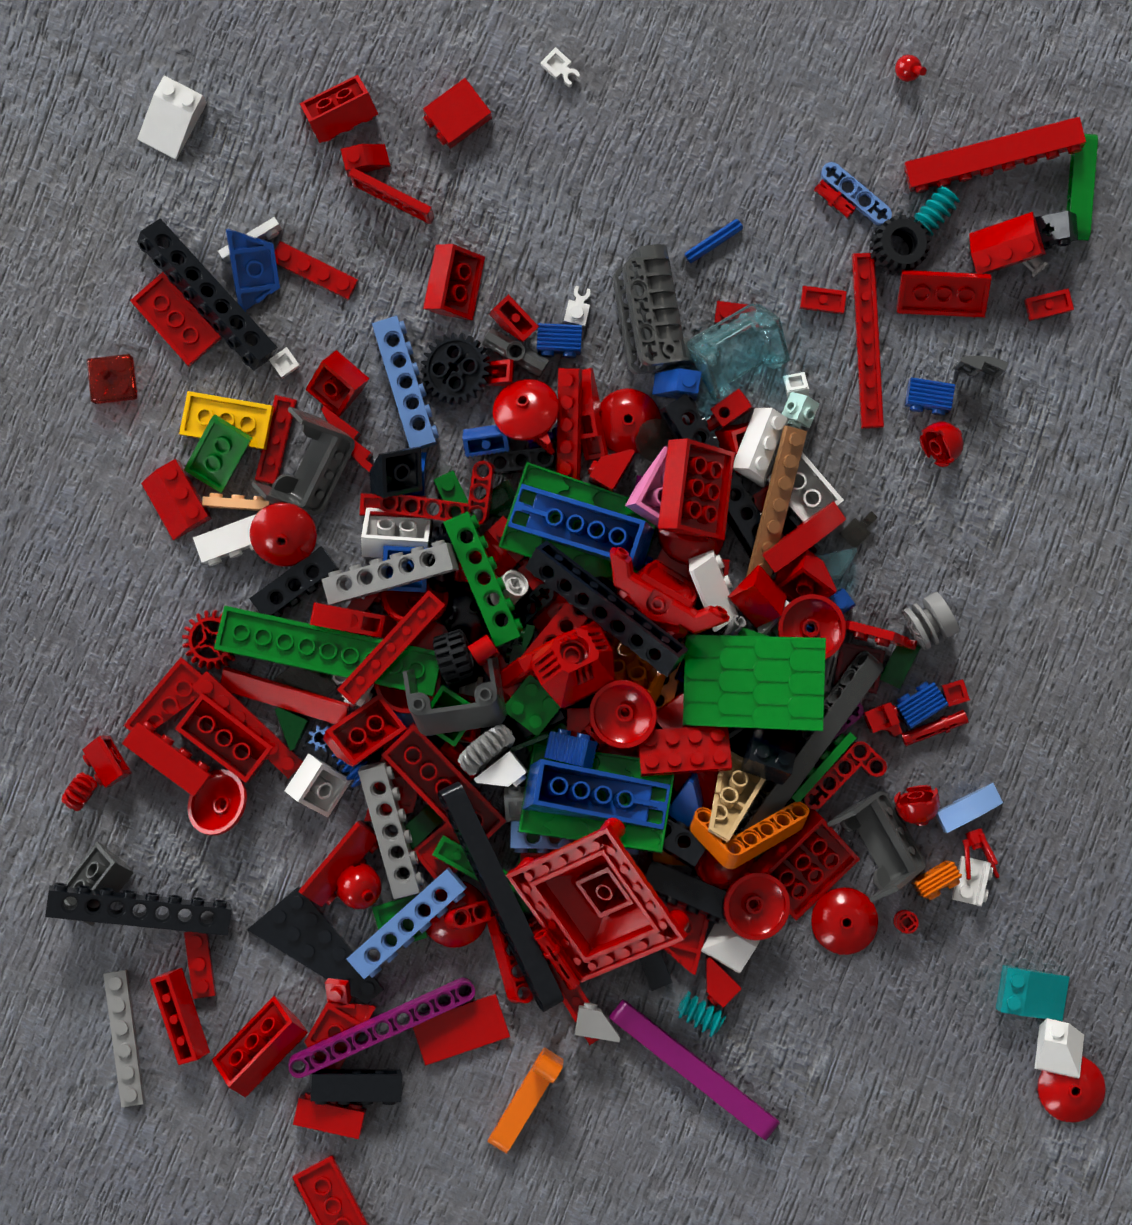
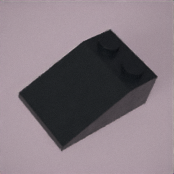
(770, 754)

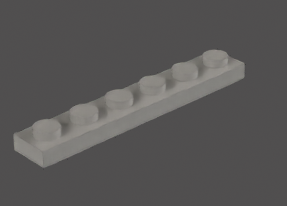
(124, 1038)

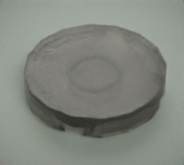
(652, 438)

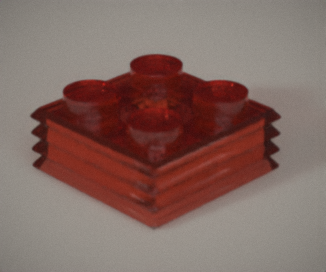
(122, 388)

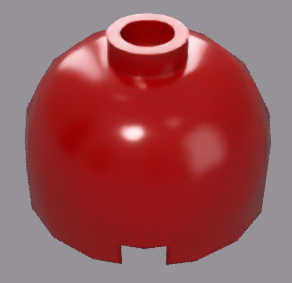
(942, 442)
(918, 804)
(359, 886)

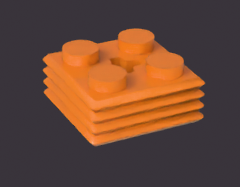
(937, 878)

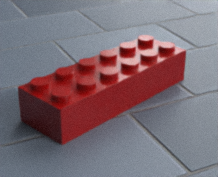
(430, 771)

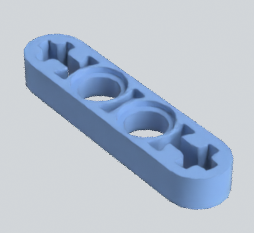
(859, 190)

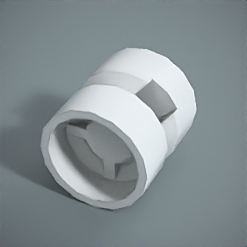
(515, 584)

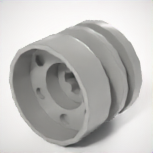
(928, 622)

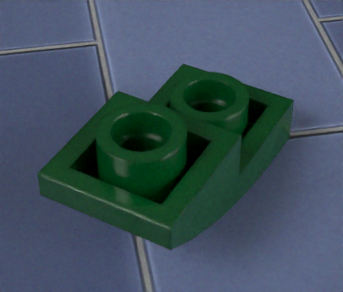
(517, 650)
(899, 665)
(423, 825)

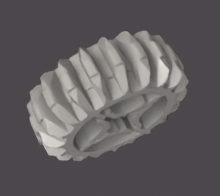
(486, 749)

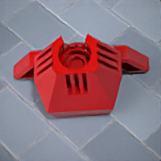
(663, 596)
(567, 665)

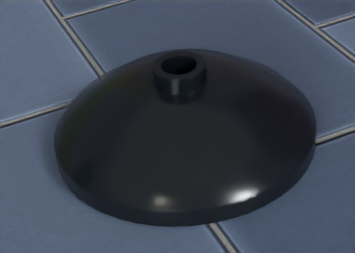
(460, 616)

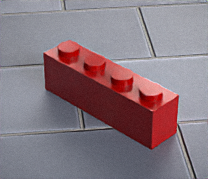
(167, 758)
(180, 1016)

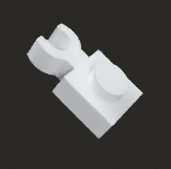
(558, 65)
(577, 310)

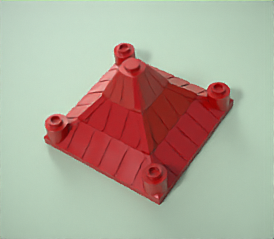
(597, 903)

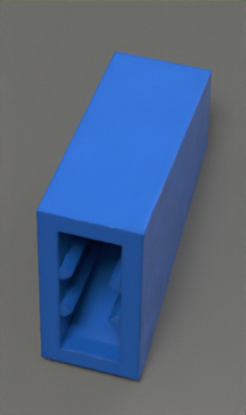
(677, 383)

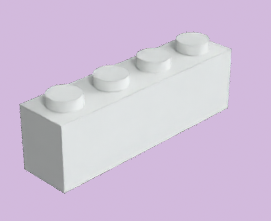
(225, 541)

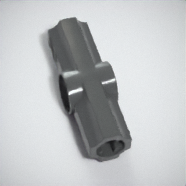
(503, 345)

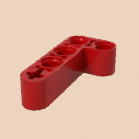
(839, 778)

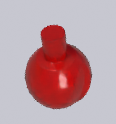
(909, 68)

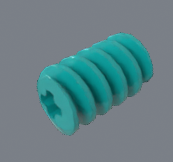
(935, 208)
(701, 1015)

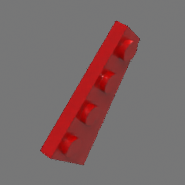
(168, 697)

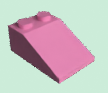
(648, 492)

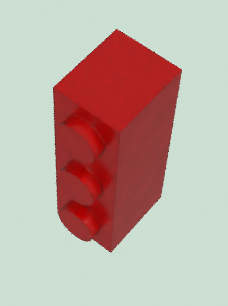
(331, 1117)

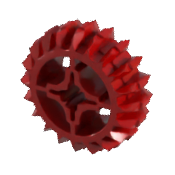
(194, 649)

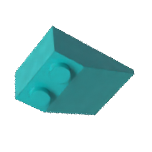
(1032, 993)

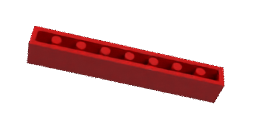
(995, 154)

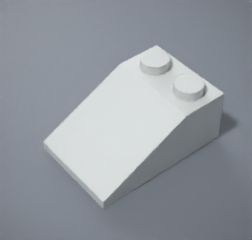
(171, 117)

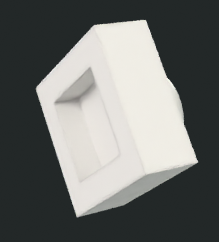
(284, 362)

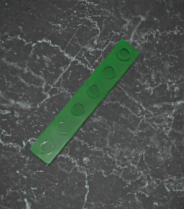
(455, 528)

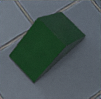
(292, 727)

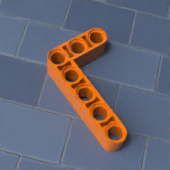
(752, 840)
(543, 1071)

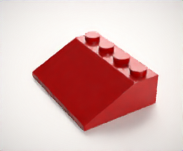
(696, 489)
(807, 863)

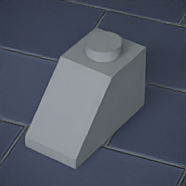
(594, 1024)

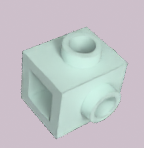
(800, 410)

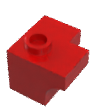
(883, 718)

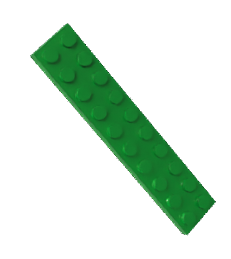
(317, 648)

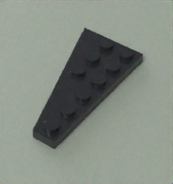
(309, 938)

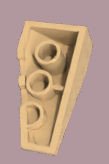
(732, 798)

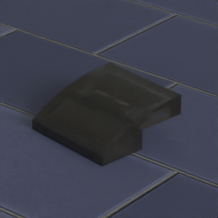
(307, 680)

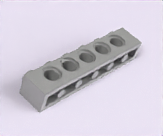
(444, 563)
(400, 884)

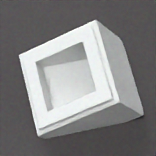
(796, 383)

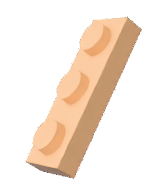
(236, 502)

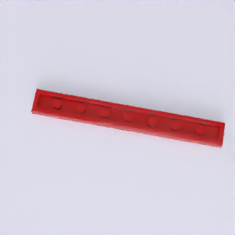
(867, 341)

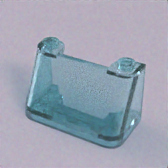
(736, 347)

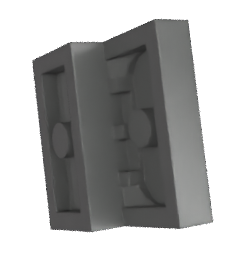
(973, 364)

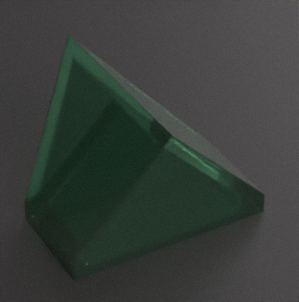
(502, 500)

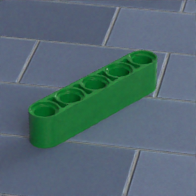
(1082, 185)

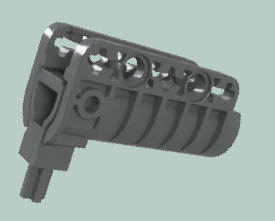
(652, 312)

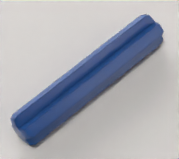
(713, 241)

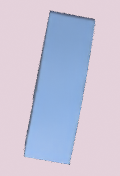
(969, 808)

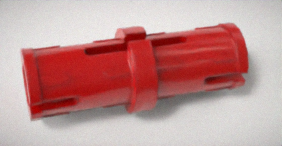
(835, 199)

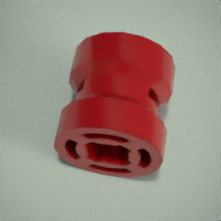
(904, 918)

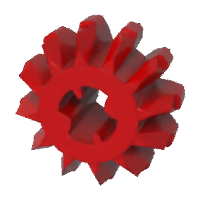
(79, 791)

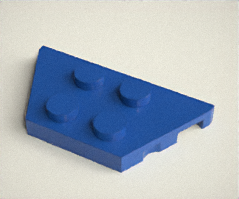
(252, 268)

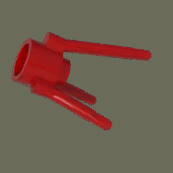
(977, 840)

